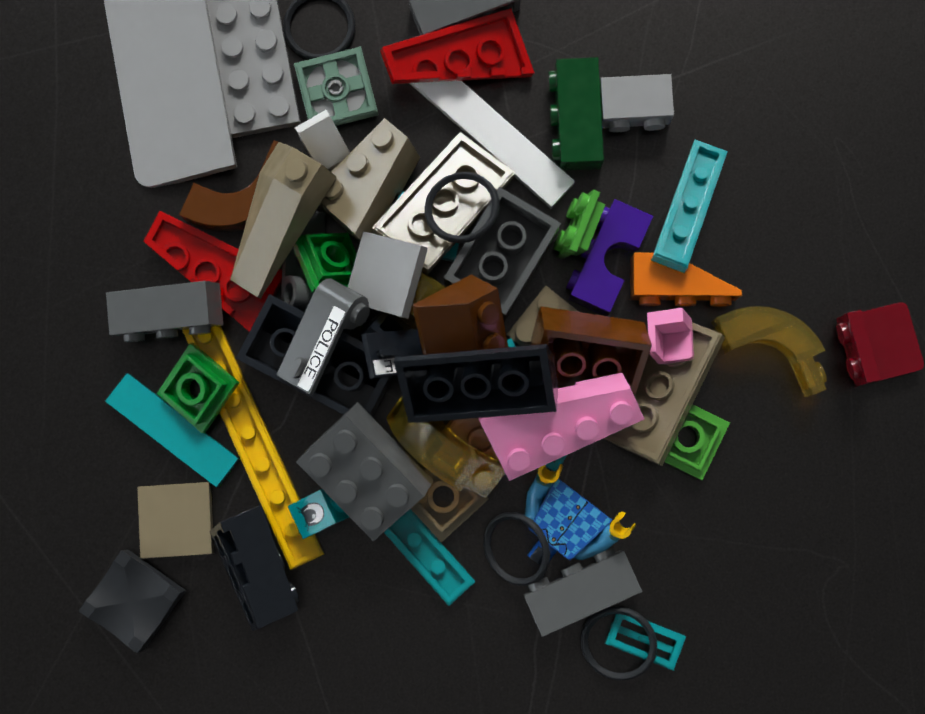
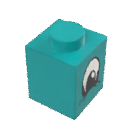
(316, 513)

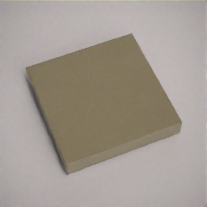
(175, 520)

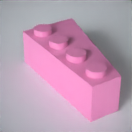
(583, 416)

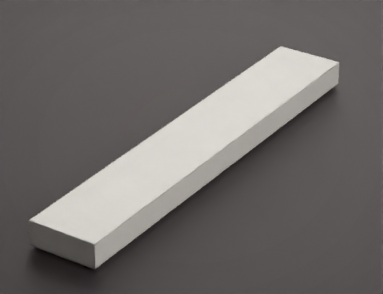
(498, 138)

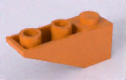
(655, 282)

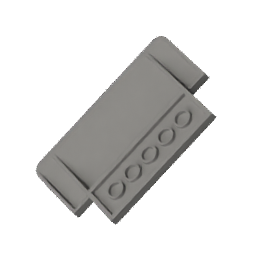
(196, 80)

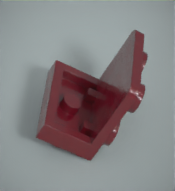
(879, 343)

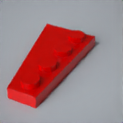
(466, 51)
(207, 259)

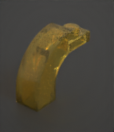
(780, 331)
(445, 453)

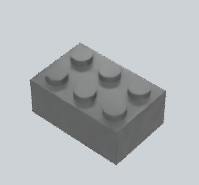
(508, 250)
(365, 472)

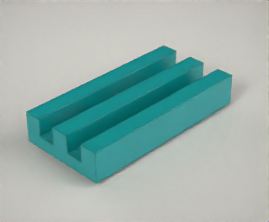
(674, 651)

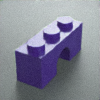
(620, 229)

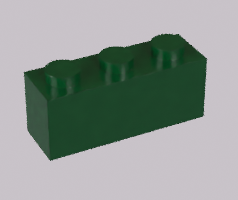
(577, 114)

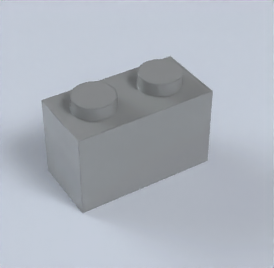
(636, 102)

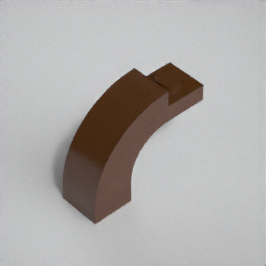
(220, 210)

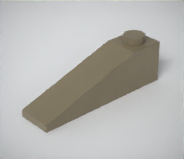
(281, 207)

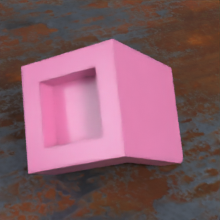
(670, 336)

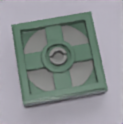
(337, 85)

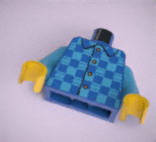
(569, 520)

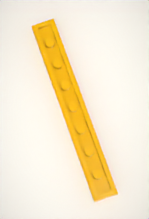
(259, 454)

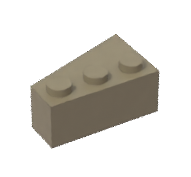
(370, 179)

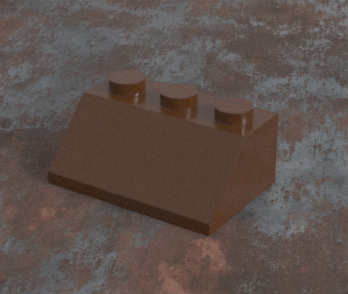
(461, 318)
(592, 345)

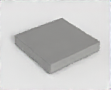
(387, 273)

